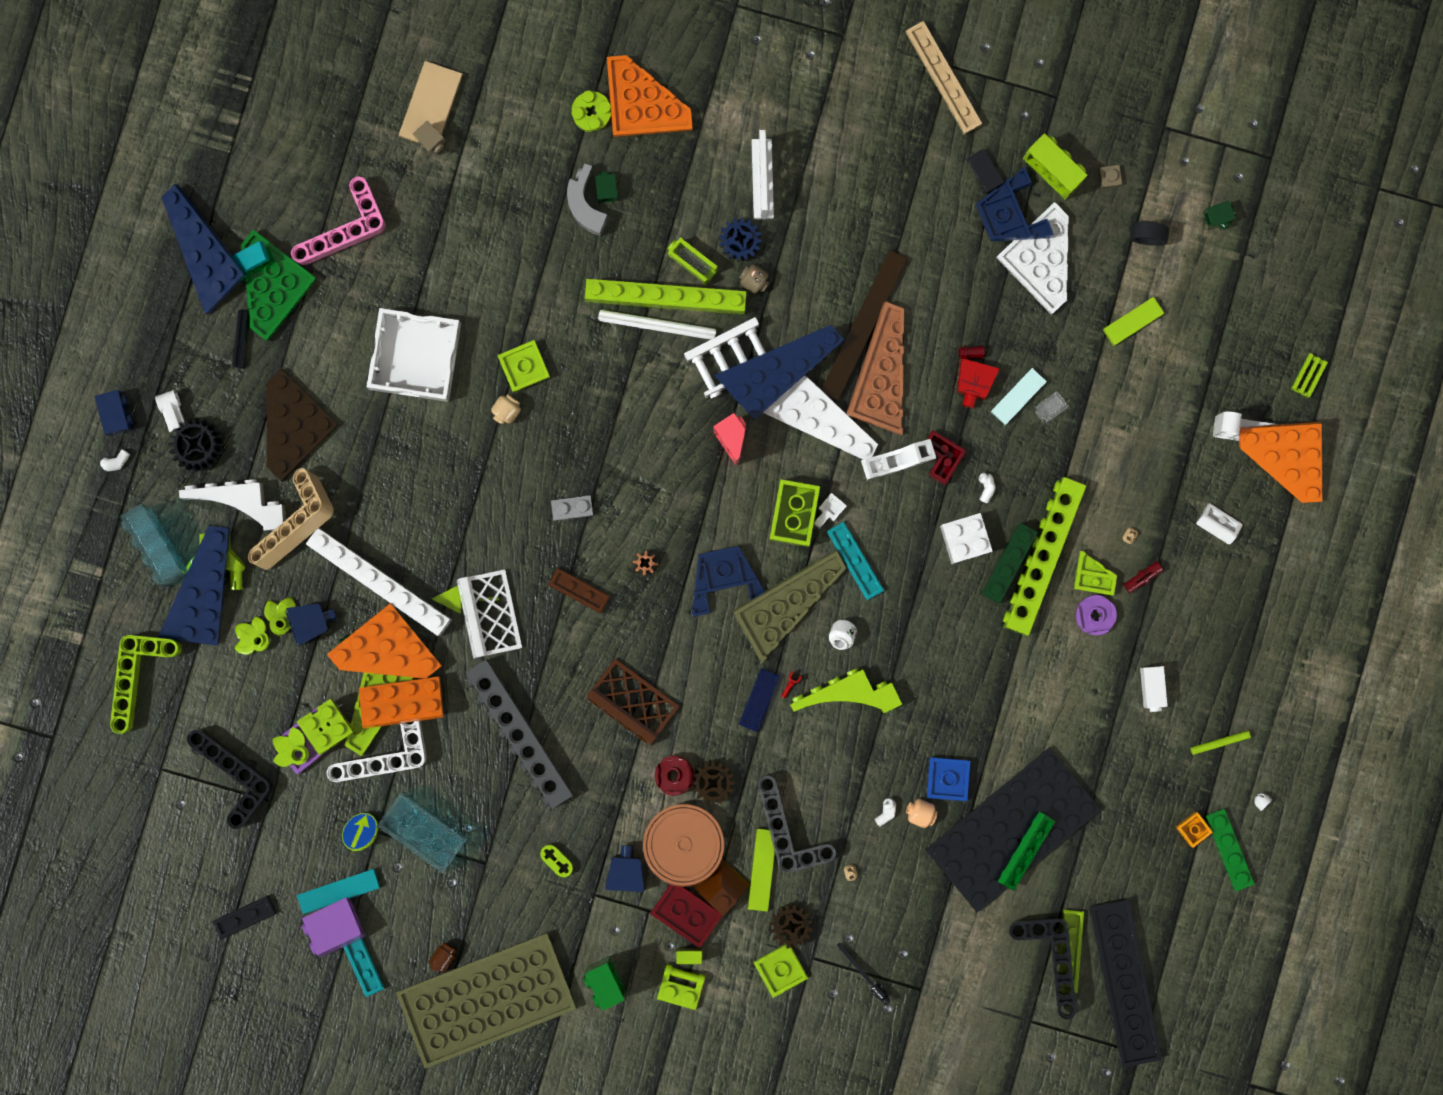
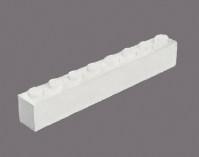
(379, 582)

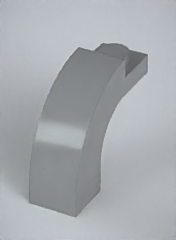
(587, 217)

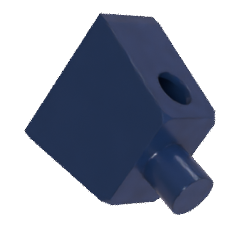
(308, 622)
(625, 872)

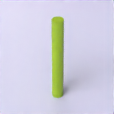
(1220, 742)

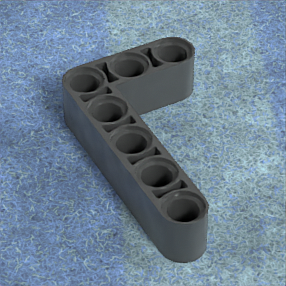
(783, 832)

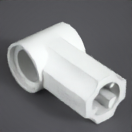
(169, 405)

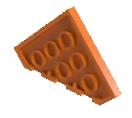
(641, 103)
(1289, 455)
(385, 647)

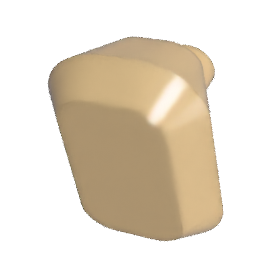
(1130, 535)
(850, 872)

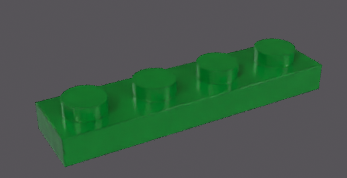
(1229, 850)
(1026, 851)

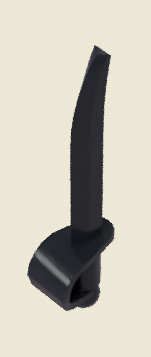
(877, 990)

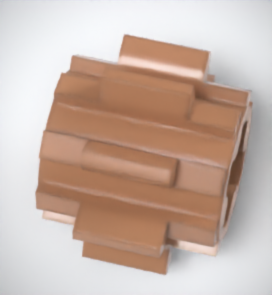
(646, 557)

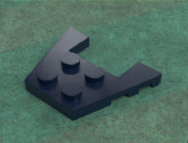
(1004, 217)
(719, 571)

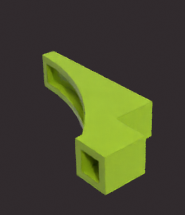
(852, 689)

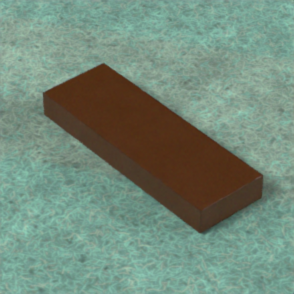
(579, 590)

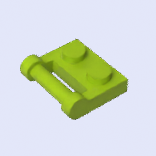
(679, 993)

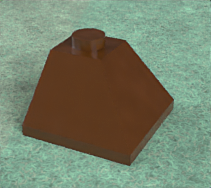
(723, 888)

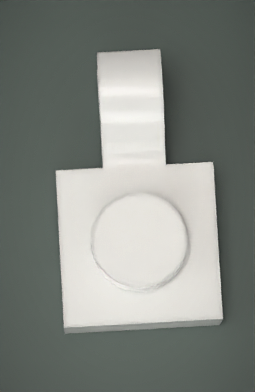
(830, 509)

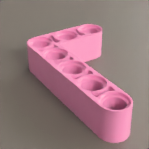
(344, 230)

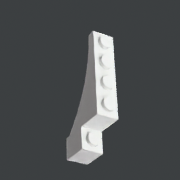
(245, 497)

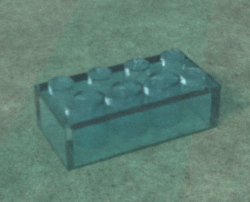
(154, 545)
(422, 832)

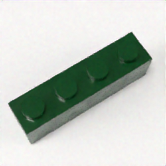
(1008, 563)

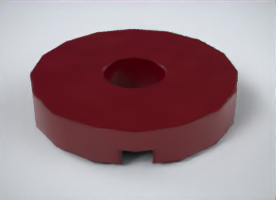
(684, 779)

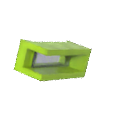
(692, 260)

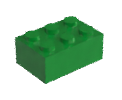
(605, 984)

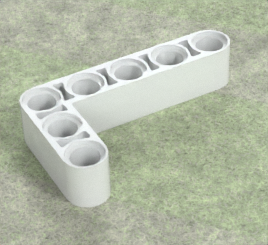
(1228, 425)
(386, 760)

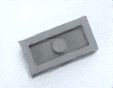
(572, 508)

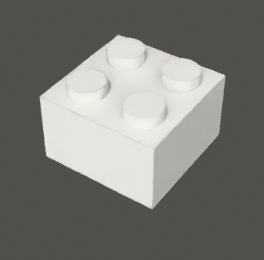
(966, 538)

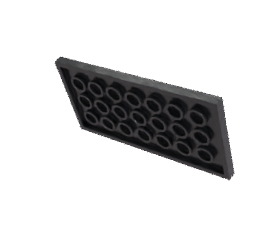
(986, 838)

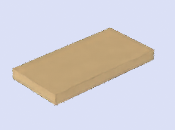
(431, 99)

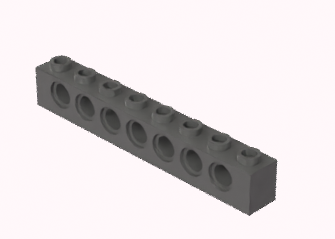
(474, 678)

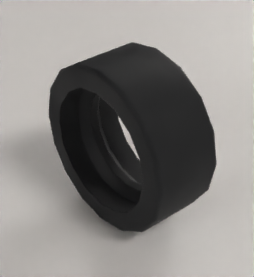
(1149, 233)

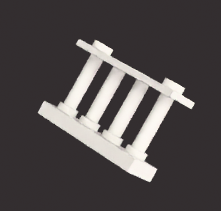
(713, 346)

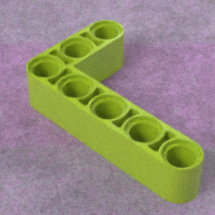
(133, 675)

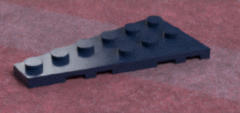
(207, 258)
(770, 375)
(199, 603)

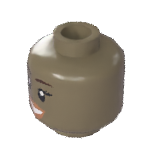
(754, 278)

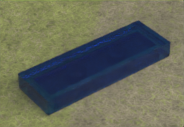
(758, 700)

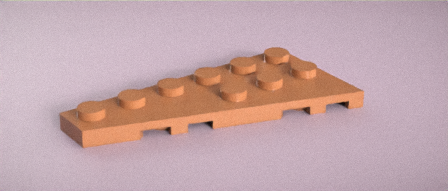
(880, 382)

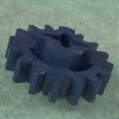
(731, 242)

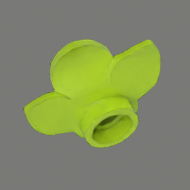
(276, 613)
(249, 636)
(288, 747)

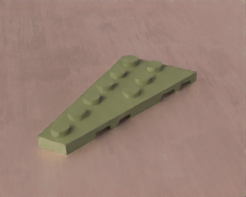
(781, 607)

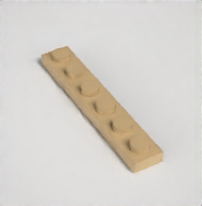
(943, 77)

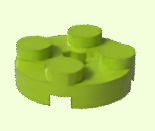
(593, 122)

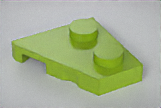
(1093, 577)

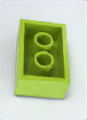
(1055, 166)
(794, 513)

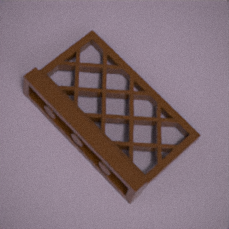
(619, 714)

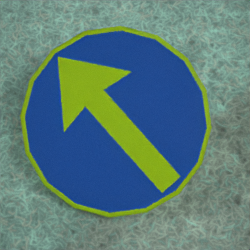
(360, 832)

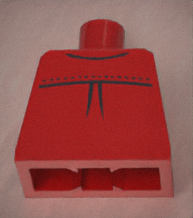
(975, 381)

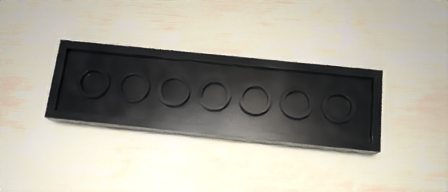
(1125, 983)

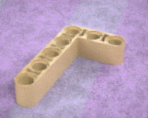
(298, 526)

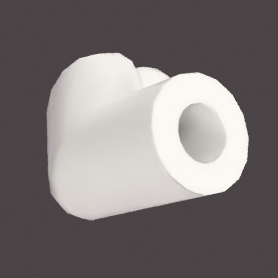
(115, 463)
(989, 485)
(888, 814)

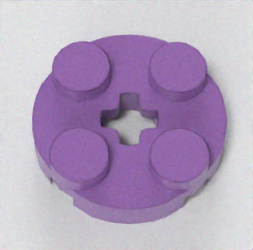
(1103, 606)

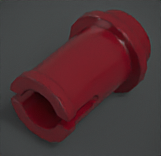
(971, 352)

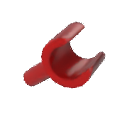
(790, 684)

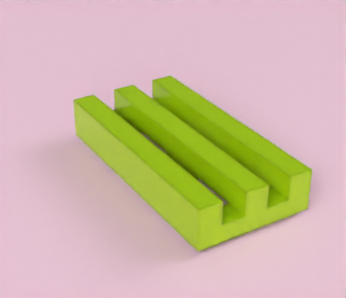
(1317, 360)

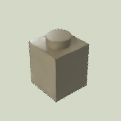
(429, 138)

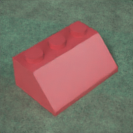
(731, 435)

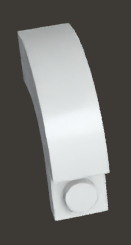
(899, 459)

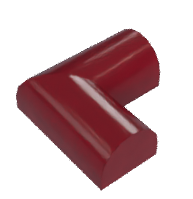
(949, 457)

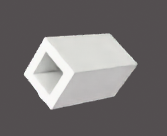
(1153, 688)

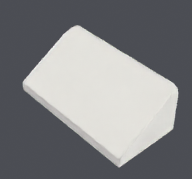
(1219, 524)

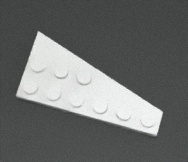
(815, 413)

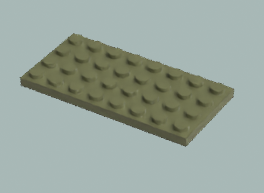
(486, 1000)

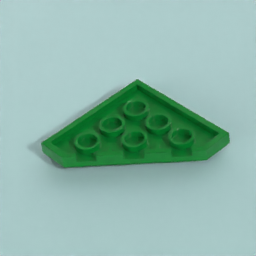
(273, 288)

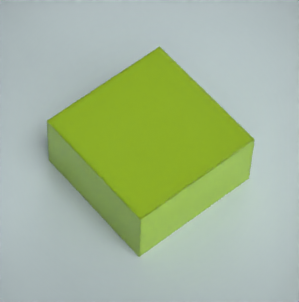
(689, 956)

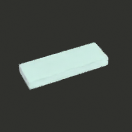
(1018, 396)

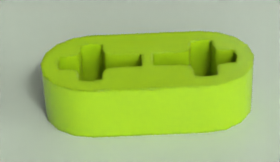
(560, 857)

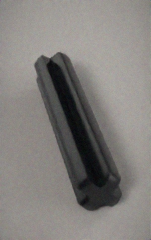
(240, 339)

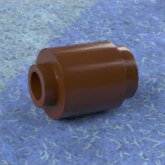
(442, 958)

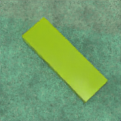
(1133, 321)

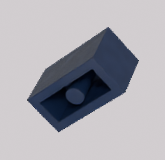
(114, 412)

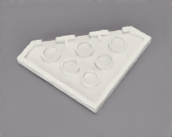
(1042, 262)

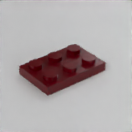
(686, 914)

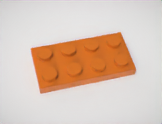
(401, 702)

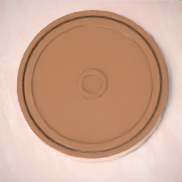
(683, 845)

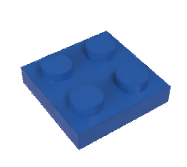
(948, 779)

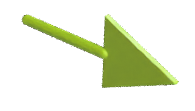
(452, 599)

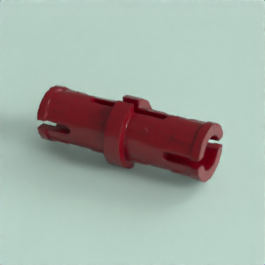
(1154, 570)

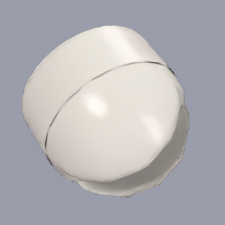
(1262, 801)

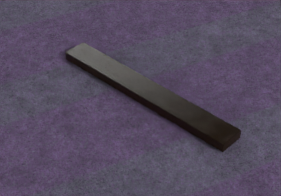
(863, 325)

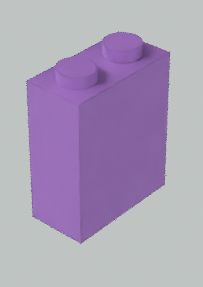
(333, 927)

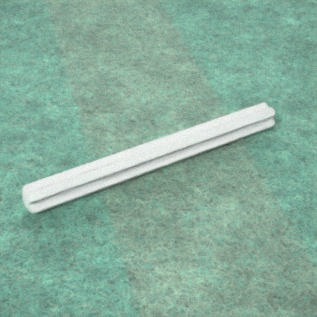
(656, 324)

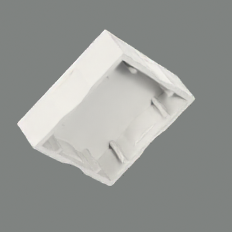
(414, 355)

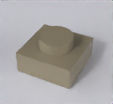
(1110, 176)

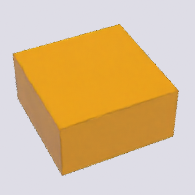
(1194, 829)

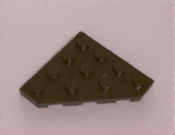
(293, 425)

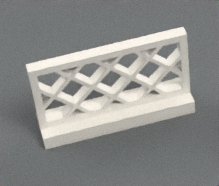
(762, 177)
(472, 619)

